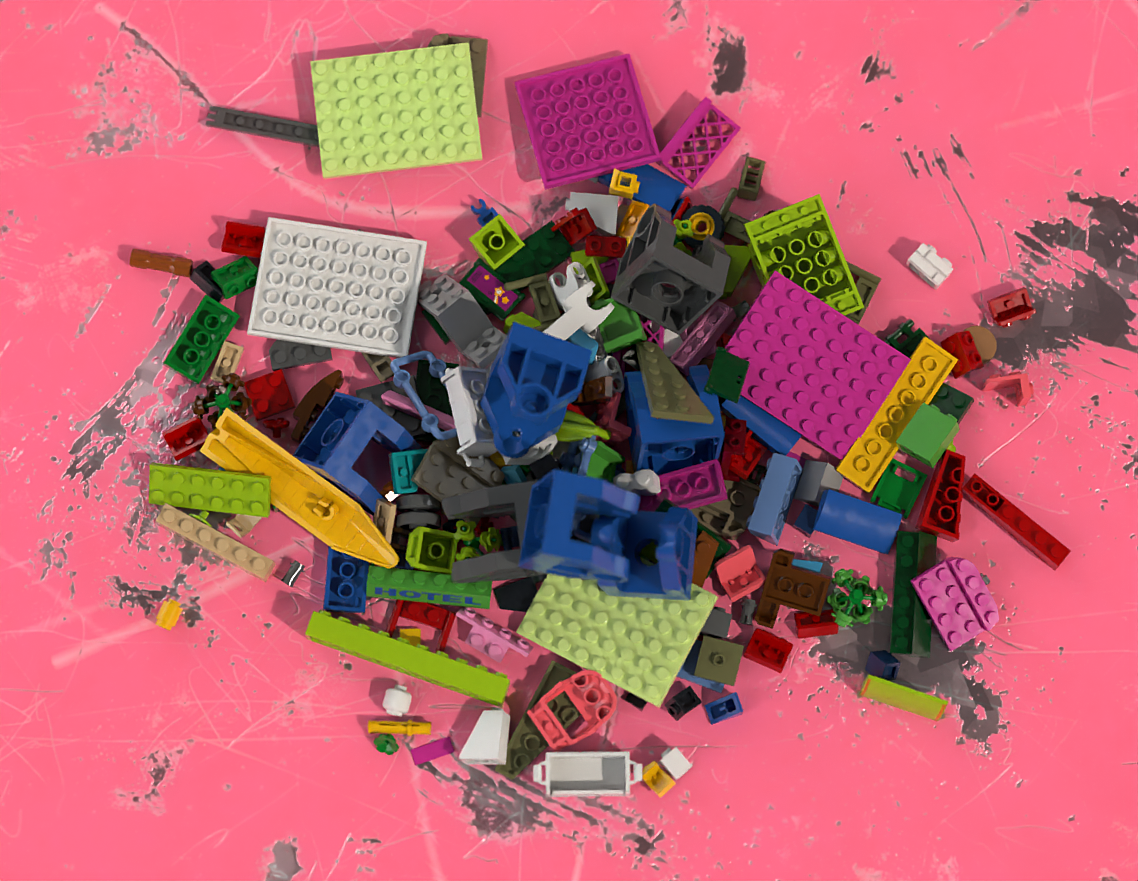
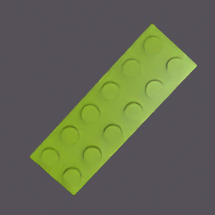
(209, 489)

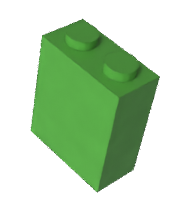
(928, 434)

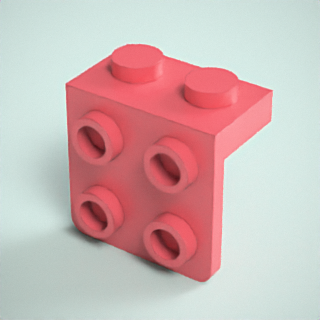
(1019, 381)
(605, 420)
(739, 573)

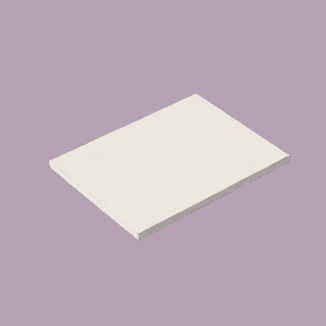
(337, 288)

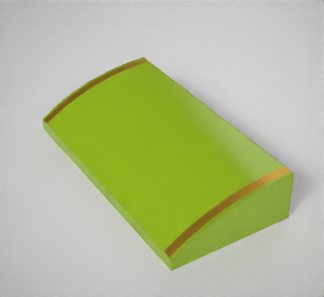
(903, 698)

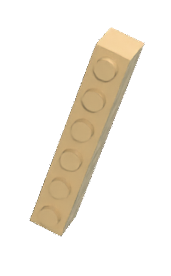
(215, 542)

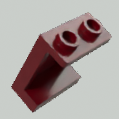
(732, 445)

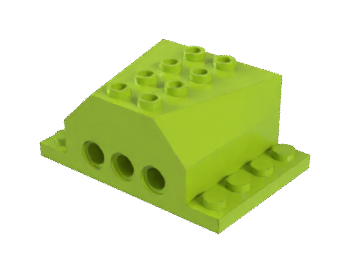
(804, 250)

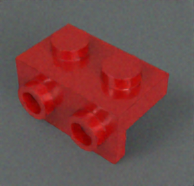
(576, 225)
(243, 239)
(605, 246)
(1011, 307)
(963, 348)
(186, 437)
(745, 464)
(768, 650)

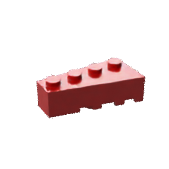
(943, 500)

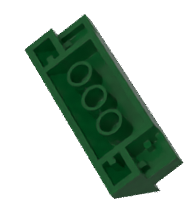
(909, 619)

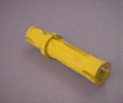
(399, 727)

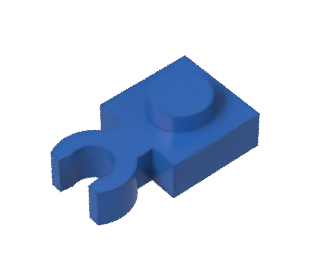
(485, 215)

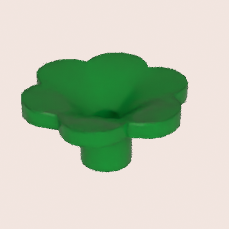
(386, 744)

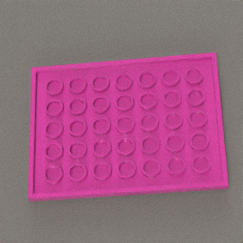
(813, 365)

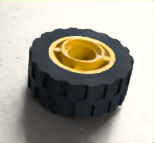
(707, 215)

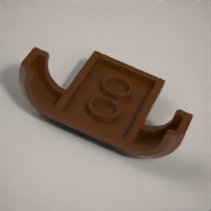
(791, 588)

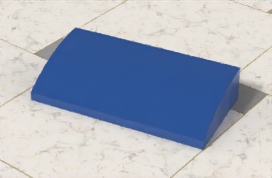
(653, 187)
(766, 428)
(857, 521)
(345, 583)

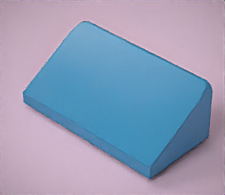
(582, 339)

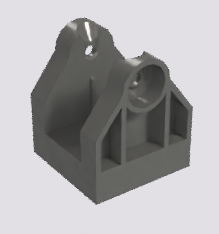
(654, 260)
(489, 503)

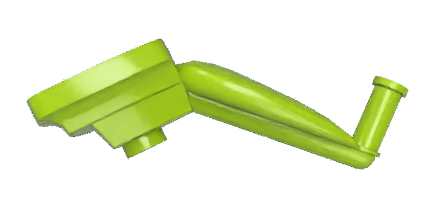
(577, 427)

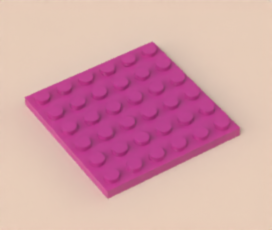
(587, 121)

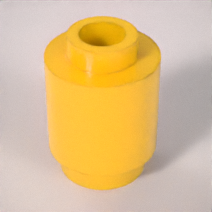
(168, 614)

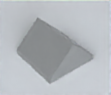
(815, 479)

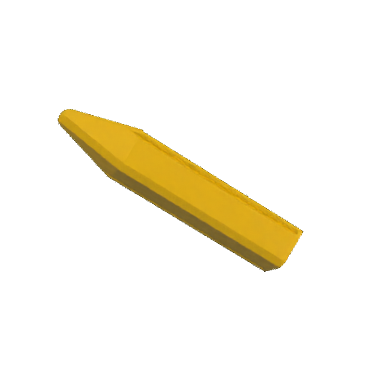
(298, 490)

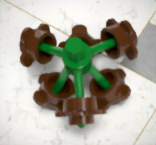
(216, 397)

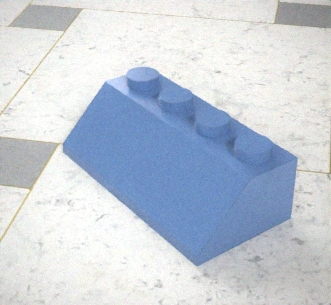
(774, 498)

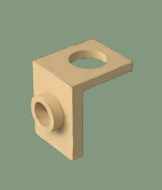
(244, 523)

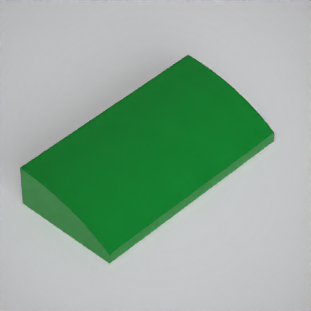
(201, 339)

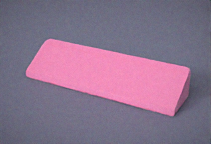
(703, 337)
(406, 406)

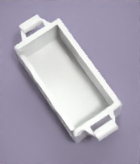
(465, 393)
(587, 774)

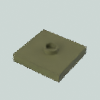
(718, 661)

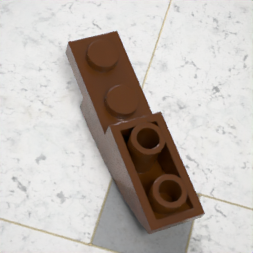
(595, 392)
(316, 398)

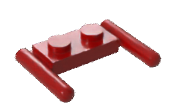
(423, 614)

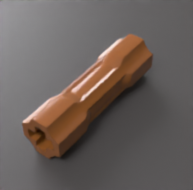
(147, 260)

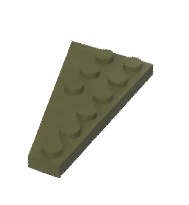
(666, 389)
(527, 740)

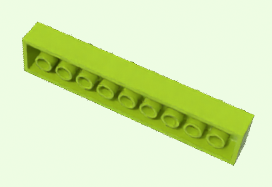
(408, 659)

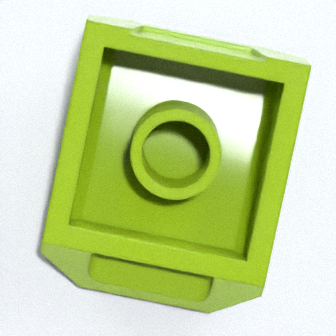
(431, 550)

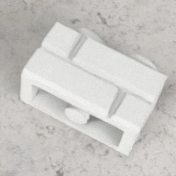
(930, 266)

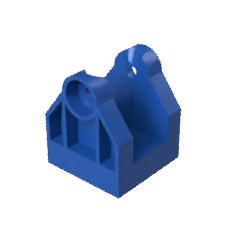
(531, 388)
(341, 437)
(669, 443)
(549, 526)
(626, 537)

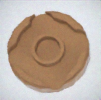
(984, 342)

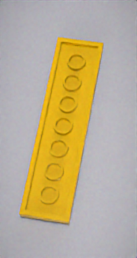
(878, 443)

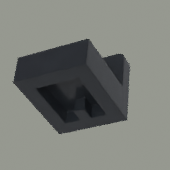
(682, 703)

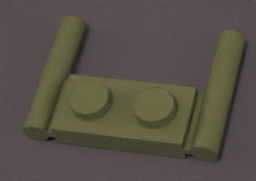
(733, 222)
(866, 287)
(541, 296)

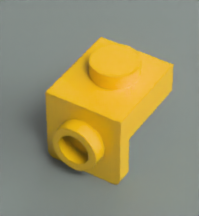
(657, 779)

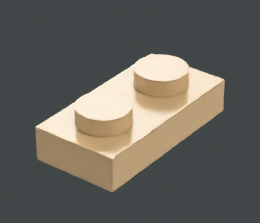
(227, 361)
(384, 517)

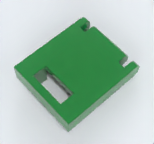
(896, 492)

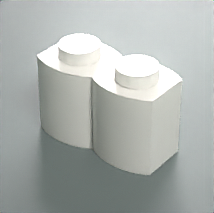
(641, 482)

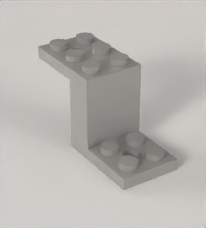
(462, 320)

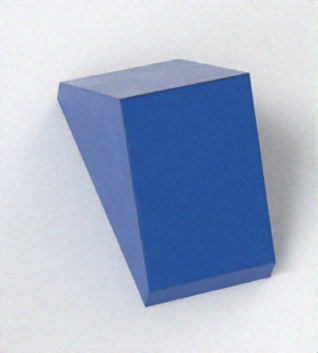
(724, 708)

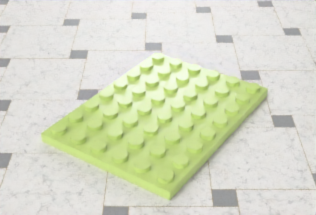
(396, 110)
(622, 638)

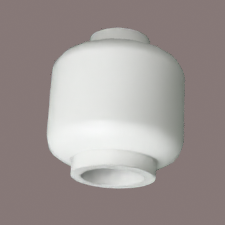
(397, 700)

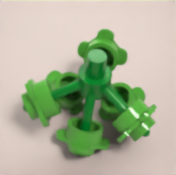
(858, 590)

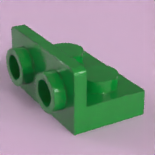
(236, 277)

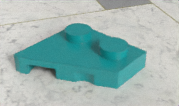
(403, 468)

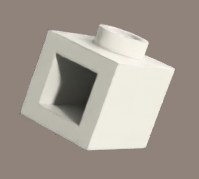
(675, 763)

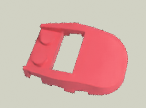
(591, 697)

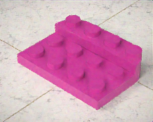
(956, 600)

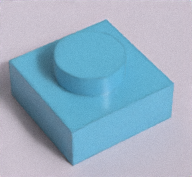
(513, 474)

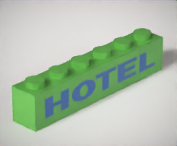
(426, 587)

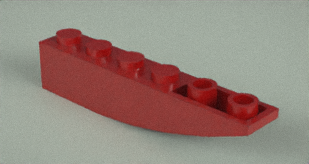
(1016, 522)

